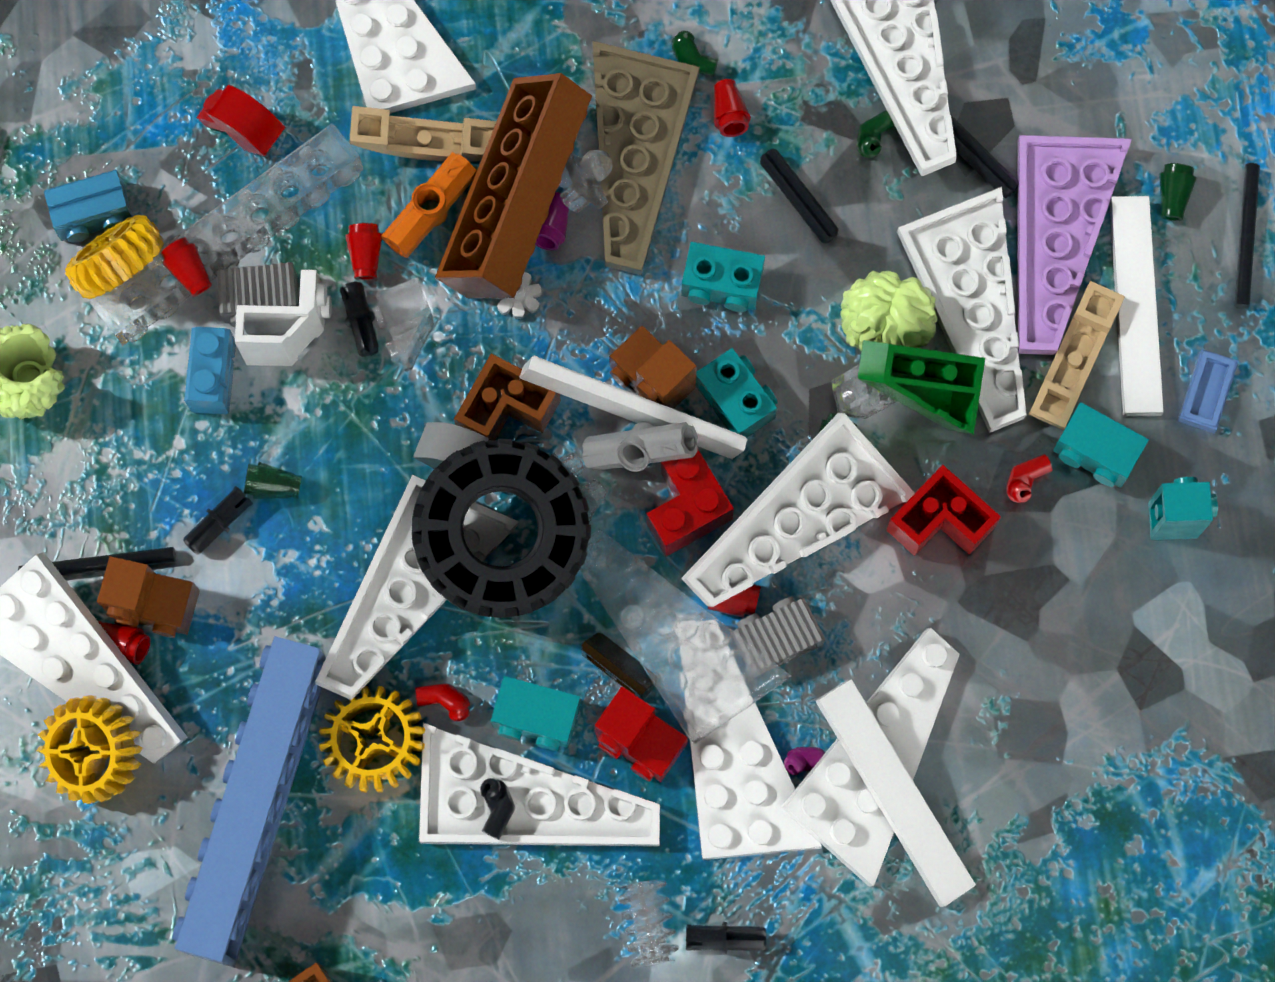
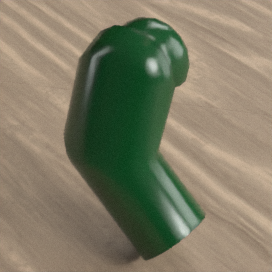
(687, 52)
(870, 134)

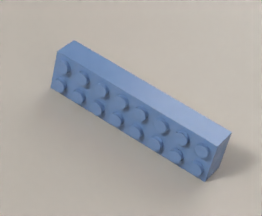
(252, 803)

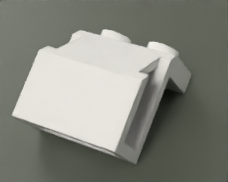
(282, 332)

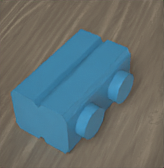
(88, 206)
(210, 370)

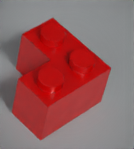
(944, 505)
(694, 511)
(636, 733)

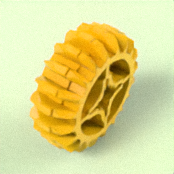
(114, 256)
(380, 721)
(76, 767)

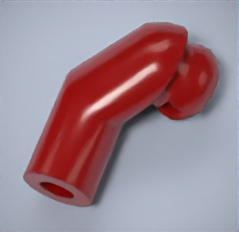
(1023, 475)
(447, 696)

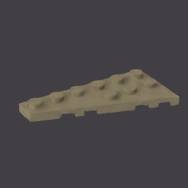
(640, 126)

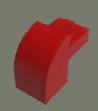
(242, 119)

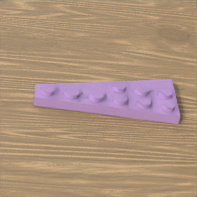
(1060, 213)

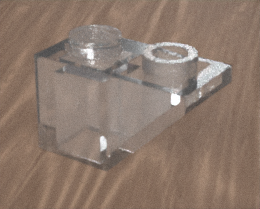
(407, 318)

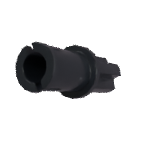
(359, 318)
(217, 521)
(725, 938)

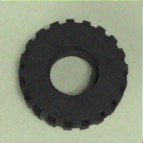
(560, 518)

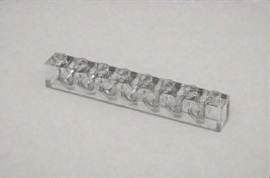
(235, 215)

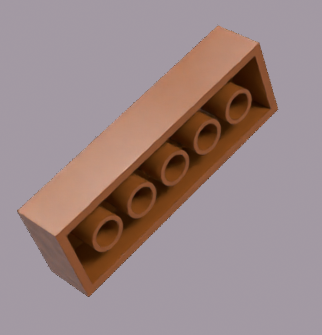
(514, 186)

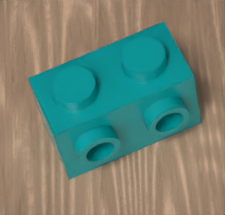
(722, 276)
(736, 394)
(1100, 446)
(1181, 509)
(535, 713)

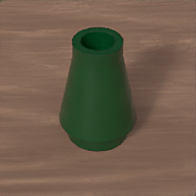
(1175, 190)

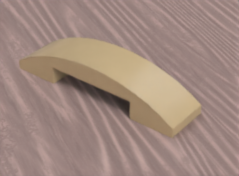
(416, 137)
(1076, 355)

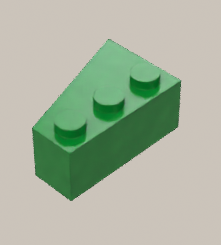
(927, 381)

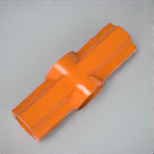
(414, 222)

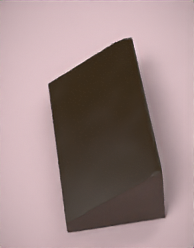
(617, 664)

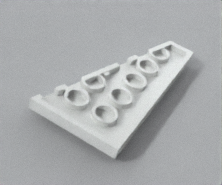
(399, 55)
(905, 62)
(968, 271)
(813, 502)
(397, 595)
(68, 651)
(742, 792)
(833, 797)
(547, 802)

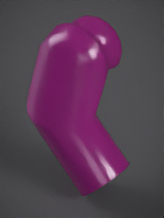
(802, 759)

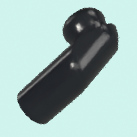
(500, 805)

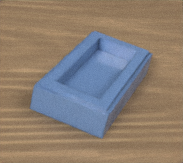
(1208, 391)

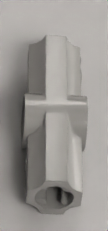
(640, 446)

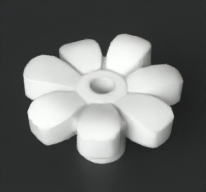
(523, 299)

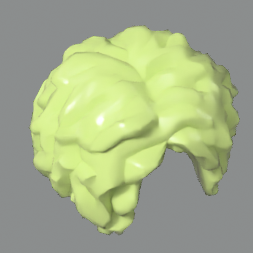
(888, 311)
(26, 372)

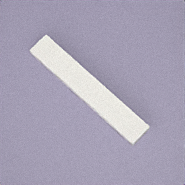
(1138, 312)
(628, 404)
(895, 793)

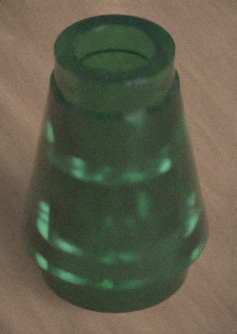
(271, 482)

